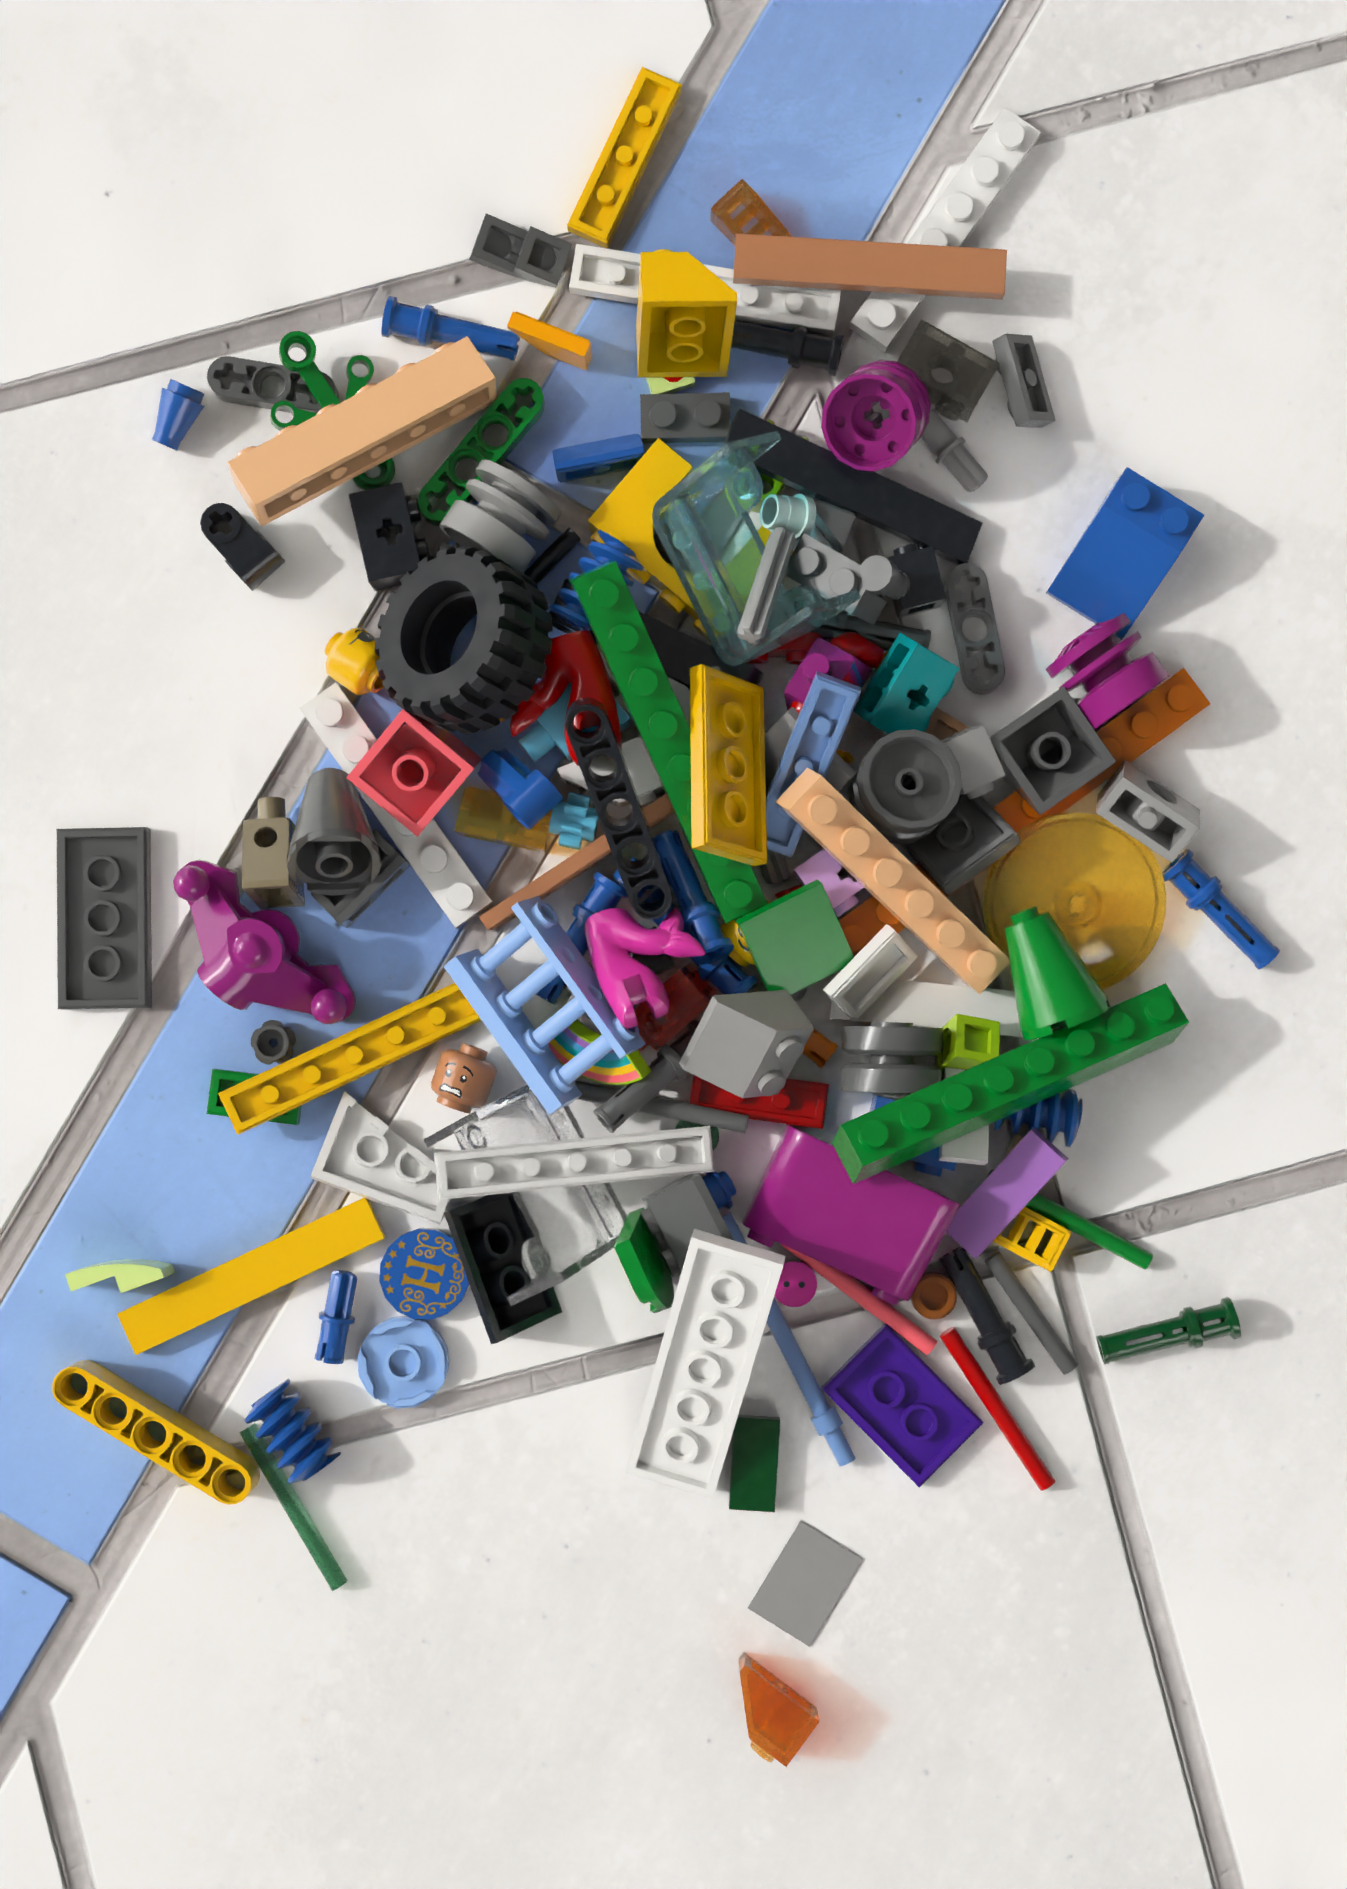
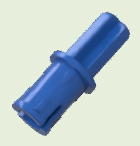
(336, 1317)

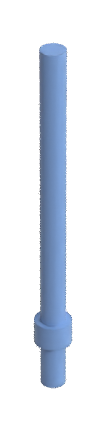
(824, 1418)

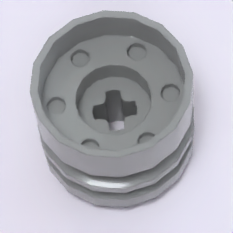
(505, 512)

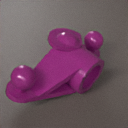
(256, 953)

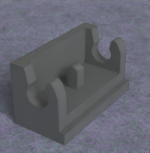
(350, 906)

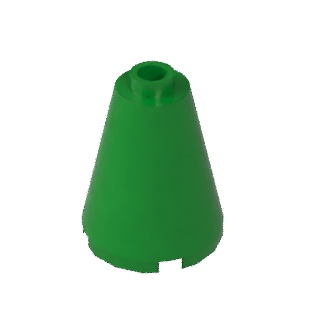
(1049, 976)

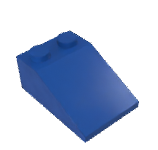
(1125, 551)

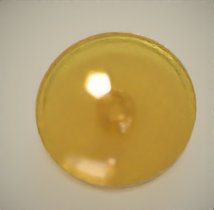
(1092, 882)

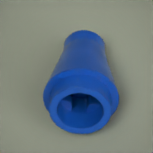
(176, 413)

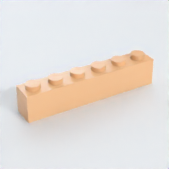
(363, 430)
(892, 880)

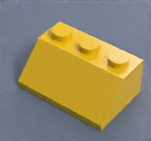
(682, 317)

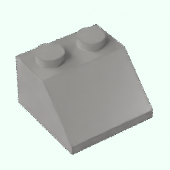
(748, 1042)

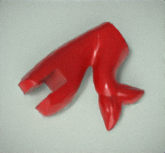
(573, 661)

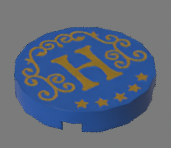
(423, 1274)

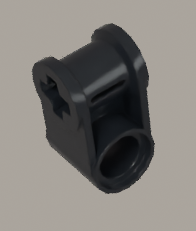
(243, 547)

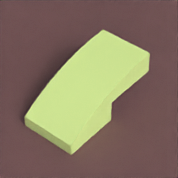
(127, 1272)

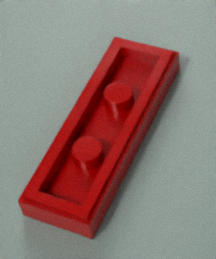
(796, 1104)

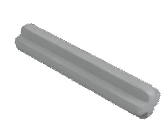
(766, 585)

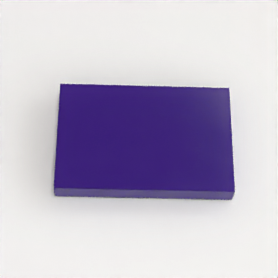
(902, 1405)

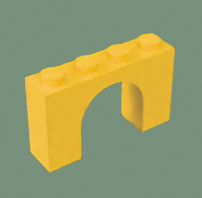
(628, 518)

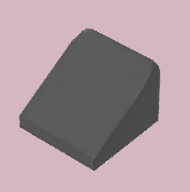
(833, 523)

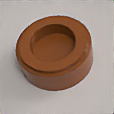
(934, 1296)

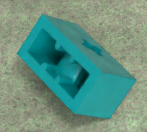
(903, 668)

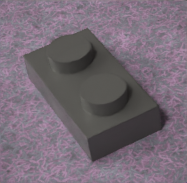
(1023, 381)
(685, 417)

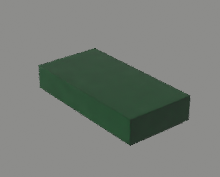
(754, 1463)

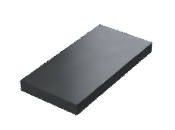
(104, 918)

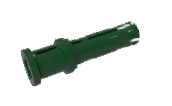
(1113, 1346)

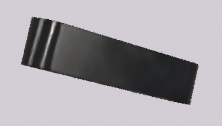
(675, 649)
(624, 830)

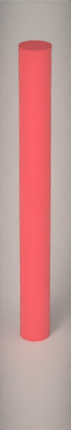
(871, 1303)

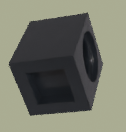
(926, 586)

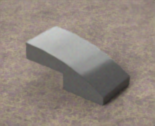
(520, 253)

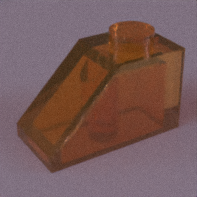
(775, 1713)

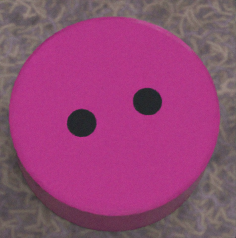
(796, 1284)

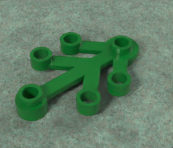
(325, 396)

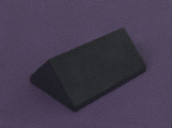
(490, 1245)

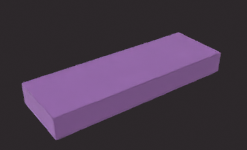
(1005, 1192)

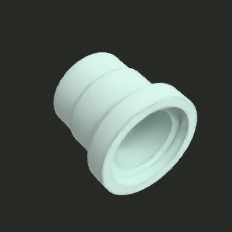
(793, 513)

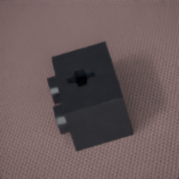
(373, 515)

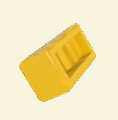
(1053, 1248)

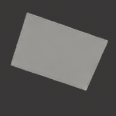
(805, 1583)

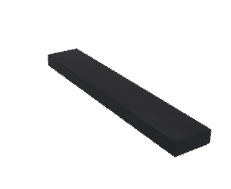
(862, 492)

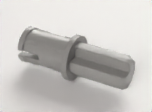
(953, 453)

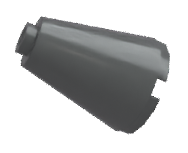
(332, 837)

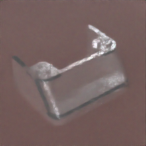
(568, 1223)

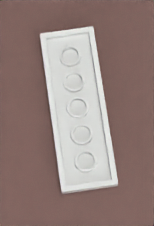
(704, 1363)

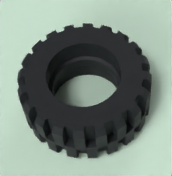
(501, 658)

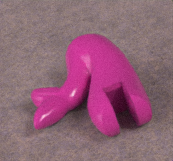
(623, 980)

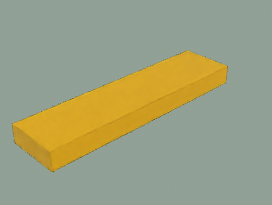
(624, 157)

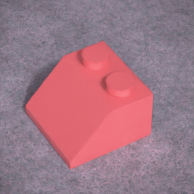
(413, 770)

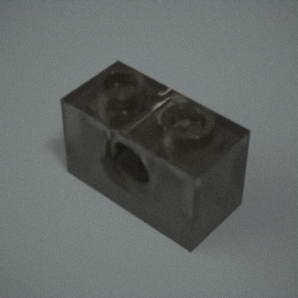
(970, 370)

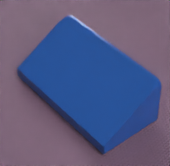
(597, 457)

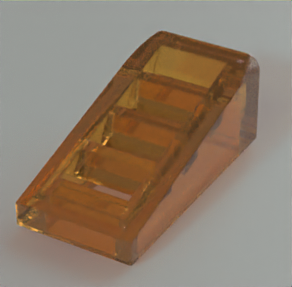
(755, 207)

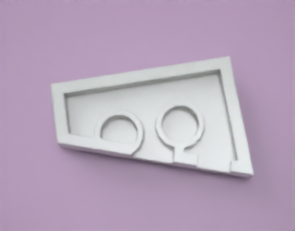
(377, 1164)

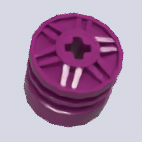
(861, 435)
(1107, 670)

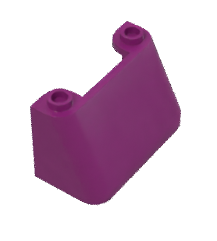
(868, 1229)

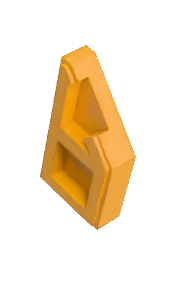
(552, 340)

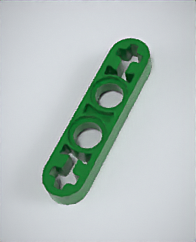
(476, 448)

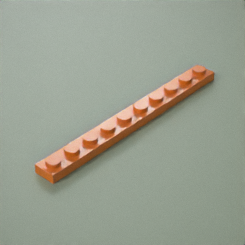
(1124, 737)

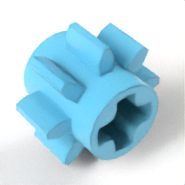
(574, 821)

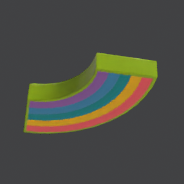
(608, 1069)

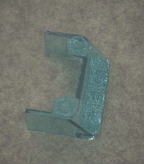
(719, 552)

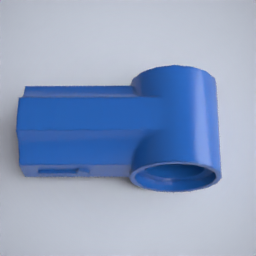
(522, 791)

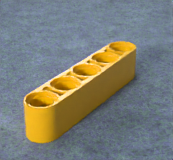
(134, 1432)

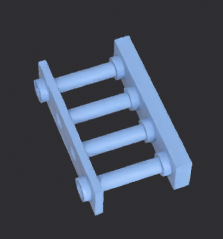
(509, 1025)

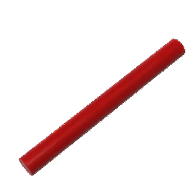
(997, 1408)

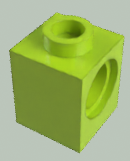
(968, 1042)

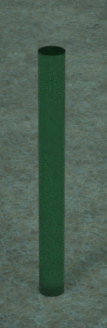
(294, 1508)

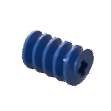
(612, 550)
(1053, 1114)
(291, 1433)

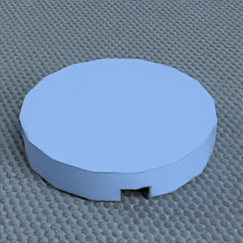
(403, 1362)

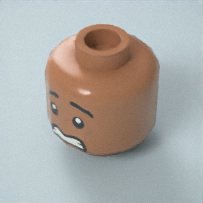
(463, 1078)

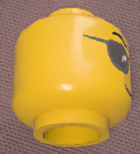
(353, 661)

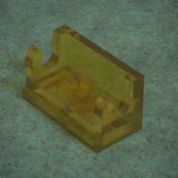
(488, 819)

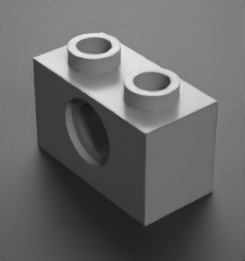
(1148, 811)

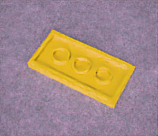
(727, 766)

